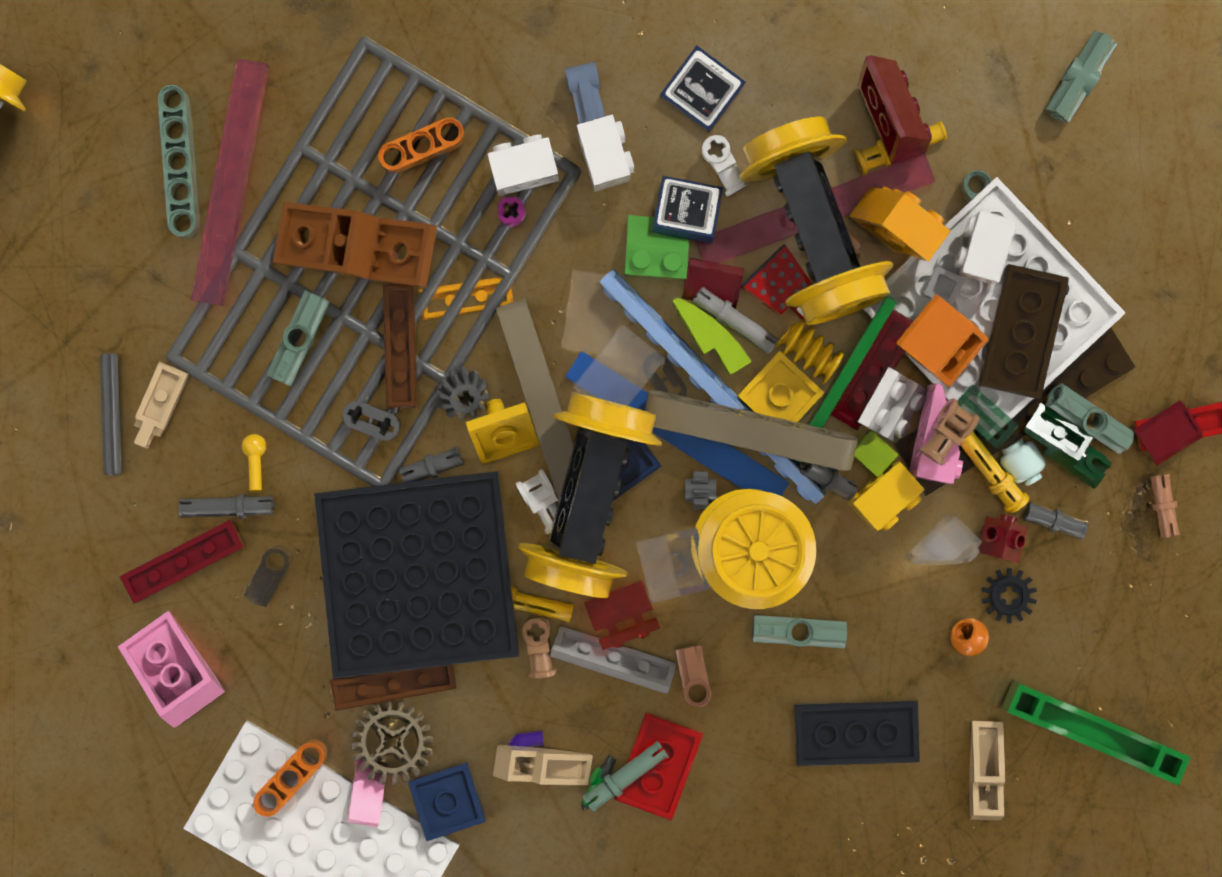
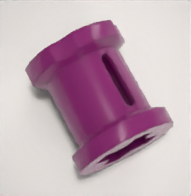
(511, 202)

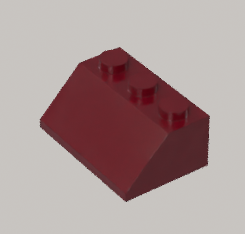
(893, 109)

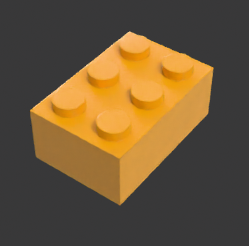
(901, 222)

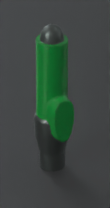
(598, 777)

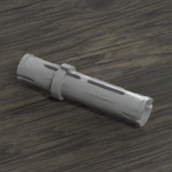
(735, 320)

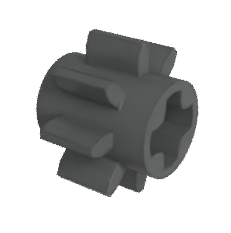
(700, 490)

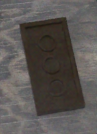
(1023, 331)

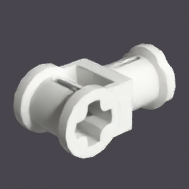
(724, 166)
(541, 498)

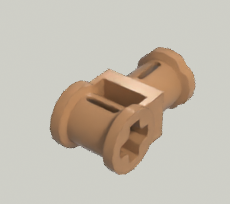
(949, 431)
(539, 647)

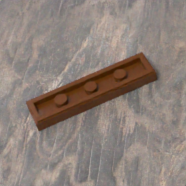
(400, 346)
(389, 686)

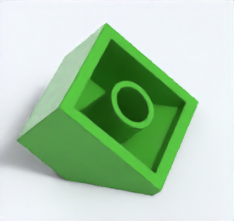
(654, 254)

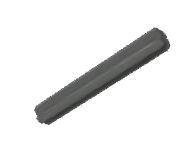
(110, 414)

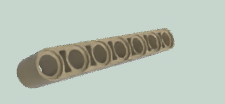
(537, 388)
(752, 430)

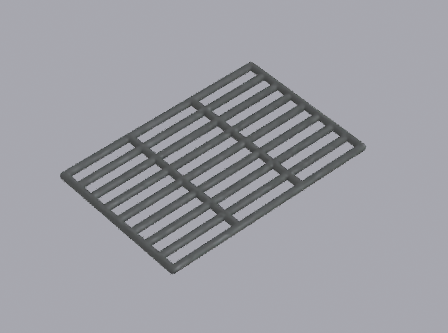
(341, 316)

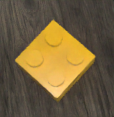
(886, 496)

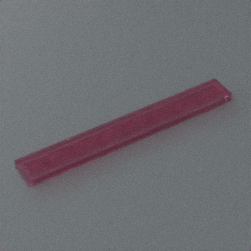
(230, 182)
(775, 225)

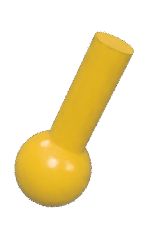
(254, 447)

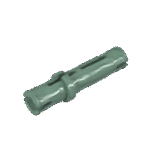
(625, 776)

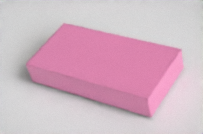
(365, 798)

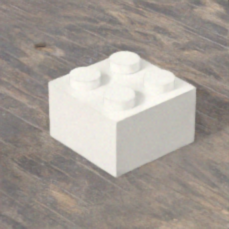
(603, 152)
(523, 165)
(986, 247)

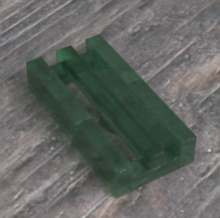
(1004, 435)

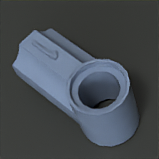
(585, 86)

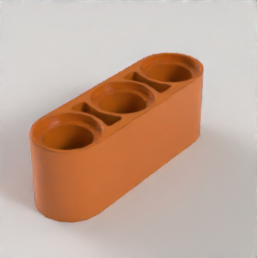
(405, 145)
(283, 791)

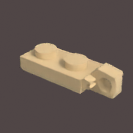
(159, 403)

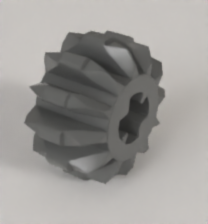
(455, 385)

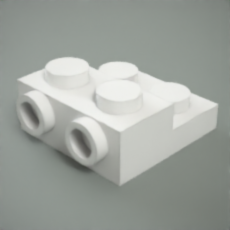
(893, 405)

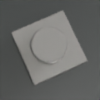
(944, 284)

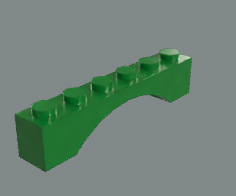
(1096, 732)

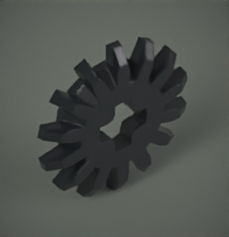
(1018, 604)

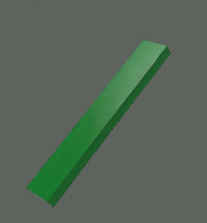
(853, 363)

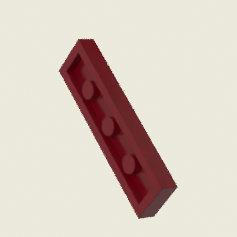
(881, 355)
(182, 561)

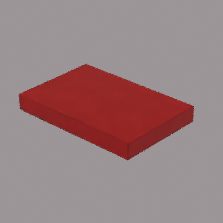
(662, 786)

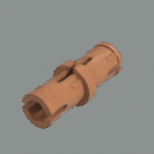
(1164, 505)

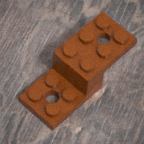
(355, 244)

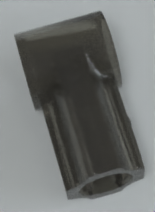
(267, 577)

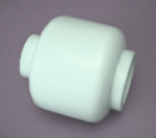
(1023, 461)

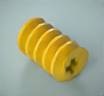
(811, 350)

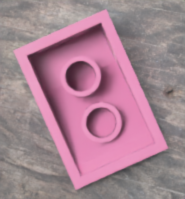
(922, 466)
(170, 670)

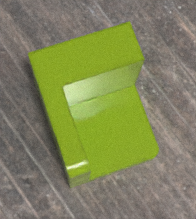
(874, 453)

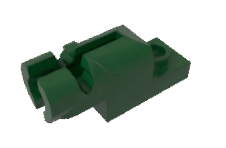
(1067, 446)

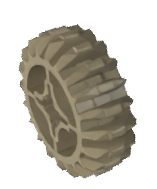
(400, 754)

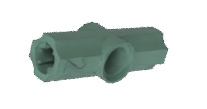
(1081, 76)
(288, 357)
(1077, 410)
(820, 632)

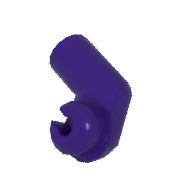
(529, 739)

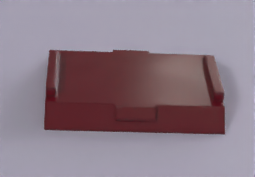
(717, 278)
(1168, 432)

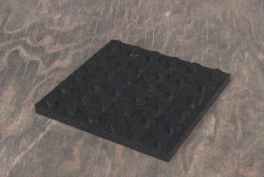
(416, 575)

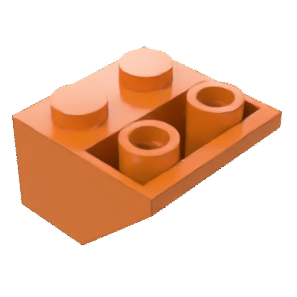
(942, 340)

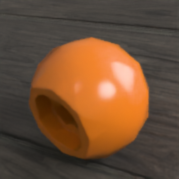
(969, 637)

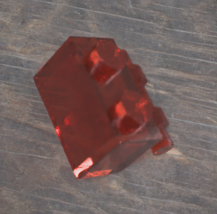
(623, 603)

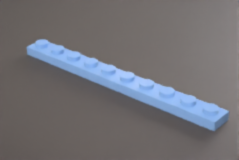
(700, 373)

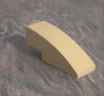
(542, 765)
(986, 771)

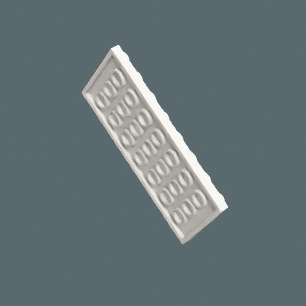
(312, 828)

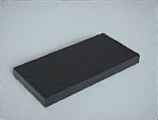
(856, 732)

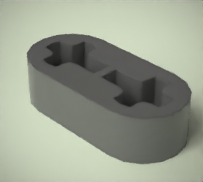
(369, 428)

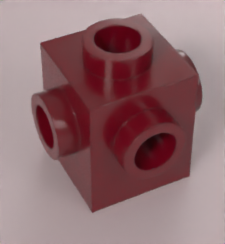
(1003, 538)

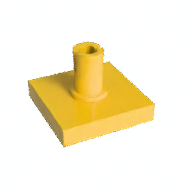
(502, 431)

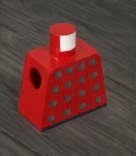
(777, 281)

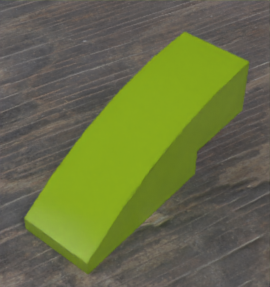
(711, 335)

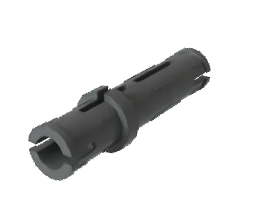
(234, 506)

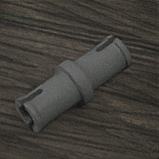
(432, 465)
(829, 479)
(1055, 520)

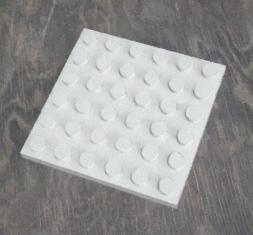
(1084, 314)

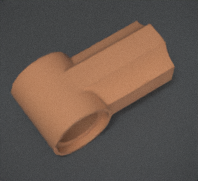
(692, 672)

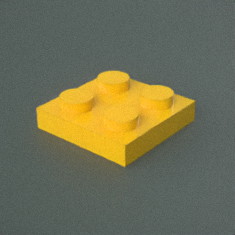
(781, 390)

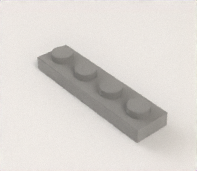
(619, 663)

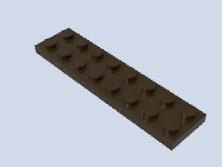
(1087, 374)

